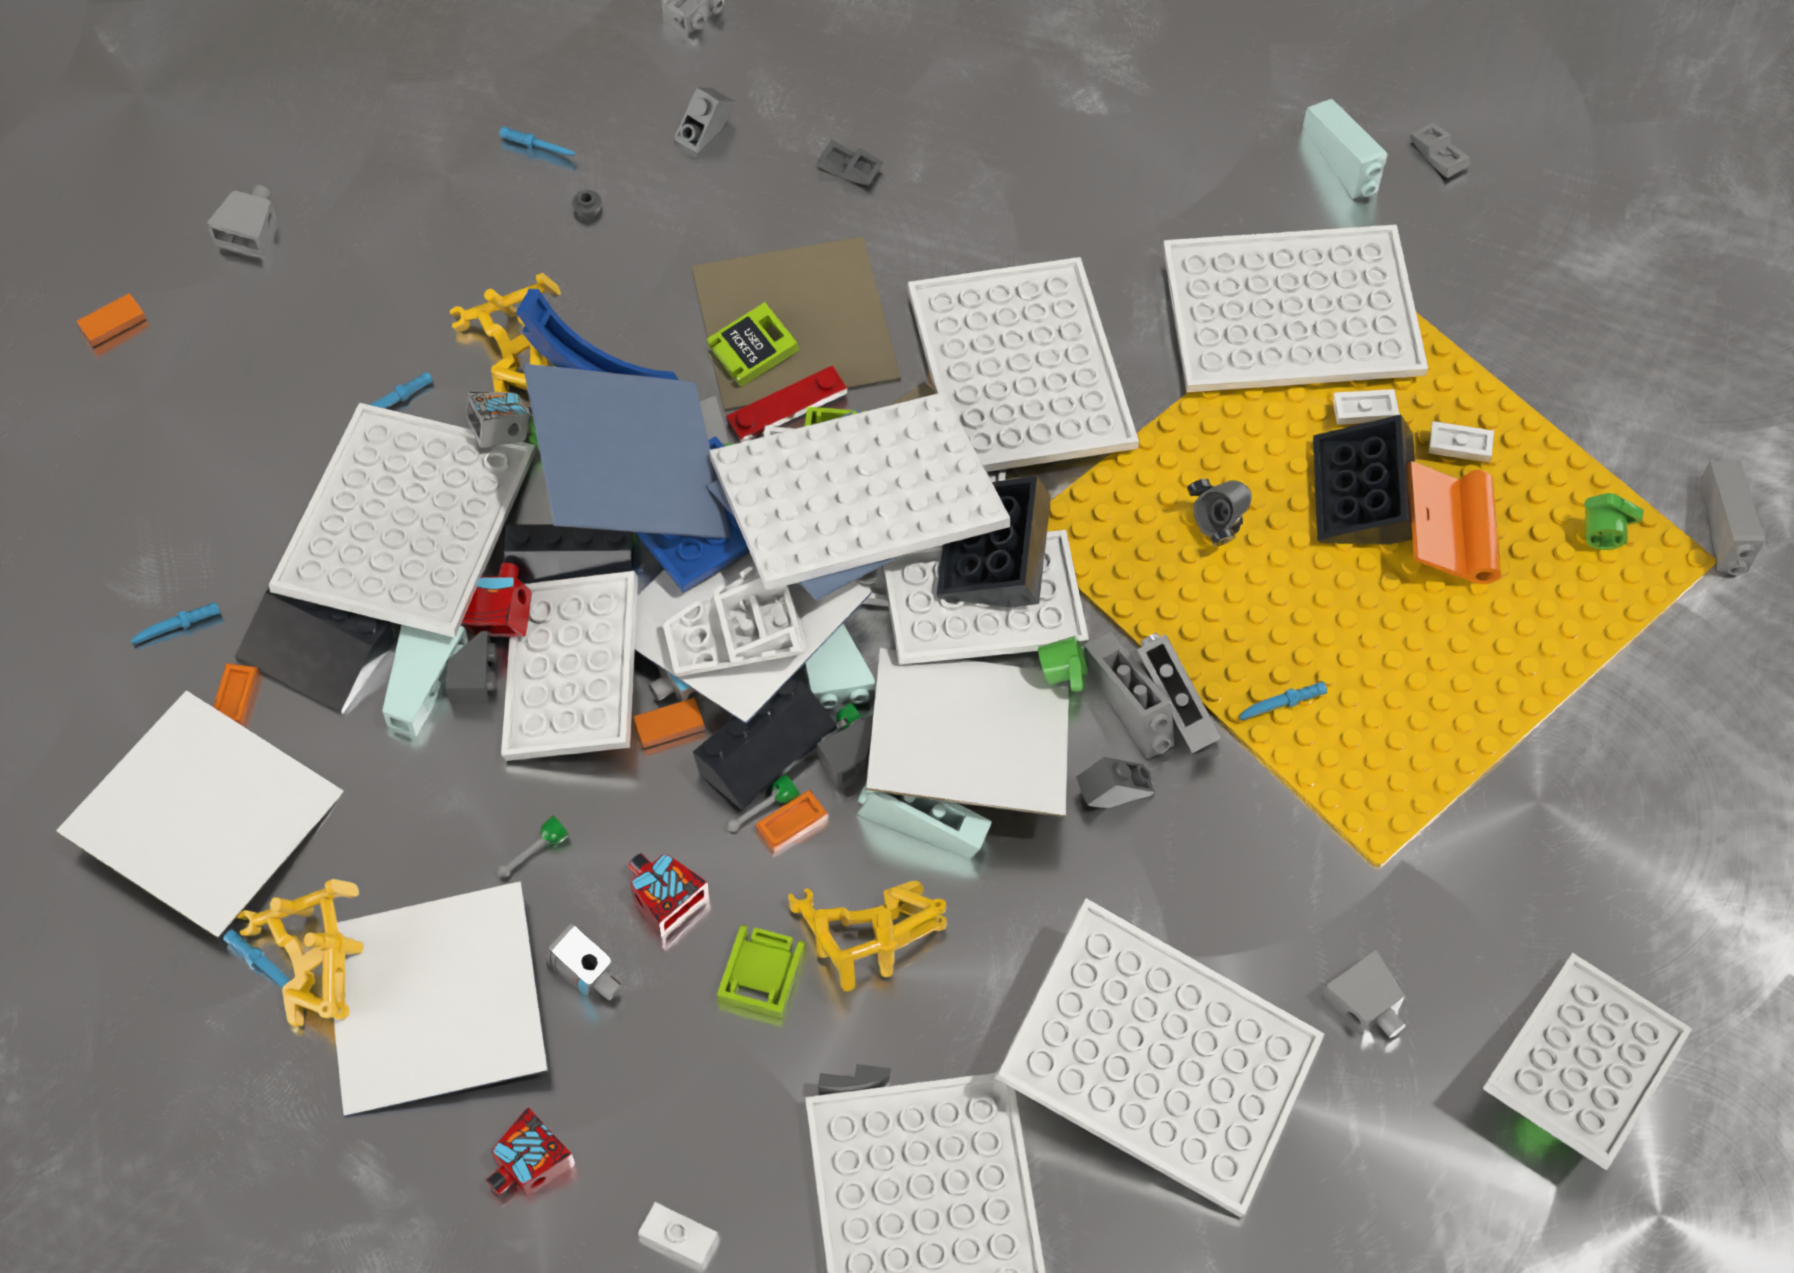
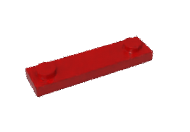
(786, 404)

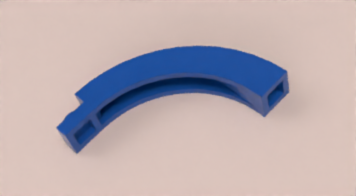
(565, 347)

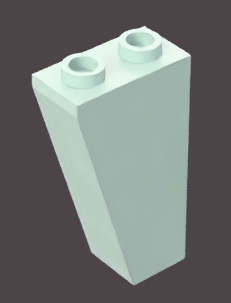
(1346, 148)
(839, 672)
(418, 676)
(929, 820)

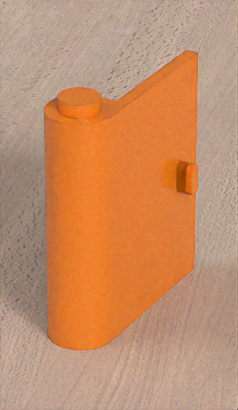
(1455, 523)

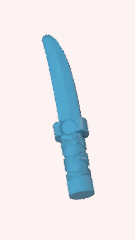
(530, 141)
(402, 393)
(183, 619)
(1289, 697)
(255, 957)

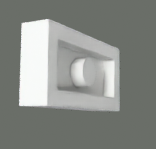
(1364, 406)
(1461, 441)
(678, 1234)

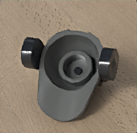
(1220, 508)

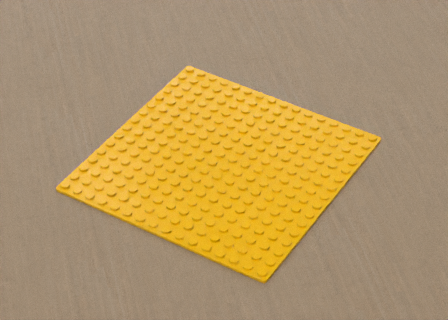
(1416, 663)

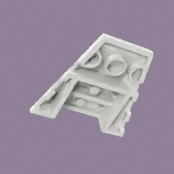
(735, 627)

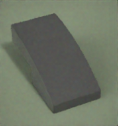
(852, 166)
(865, 1078)

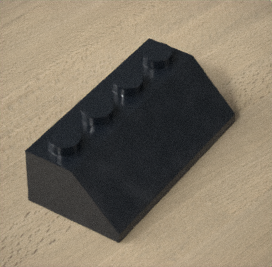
(564, 552)
(751, 756)

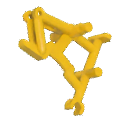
(504, 371)
(887, 936)
(327, 949)

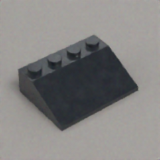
(1364, 483)
(1005, 563)
(315, 647)

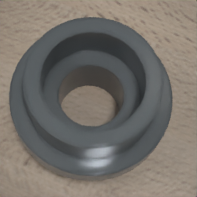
(587, 203)

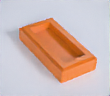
(111, 319)
(236, 691)
(668, 723)
(791, 821)

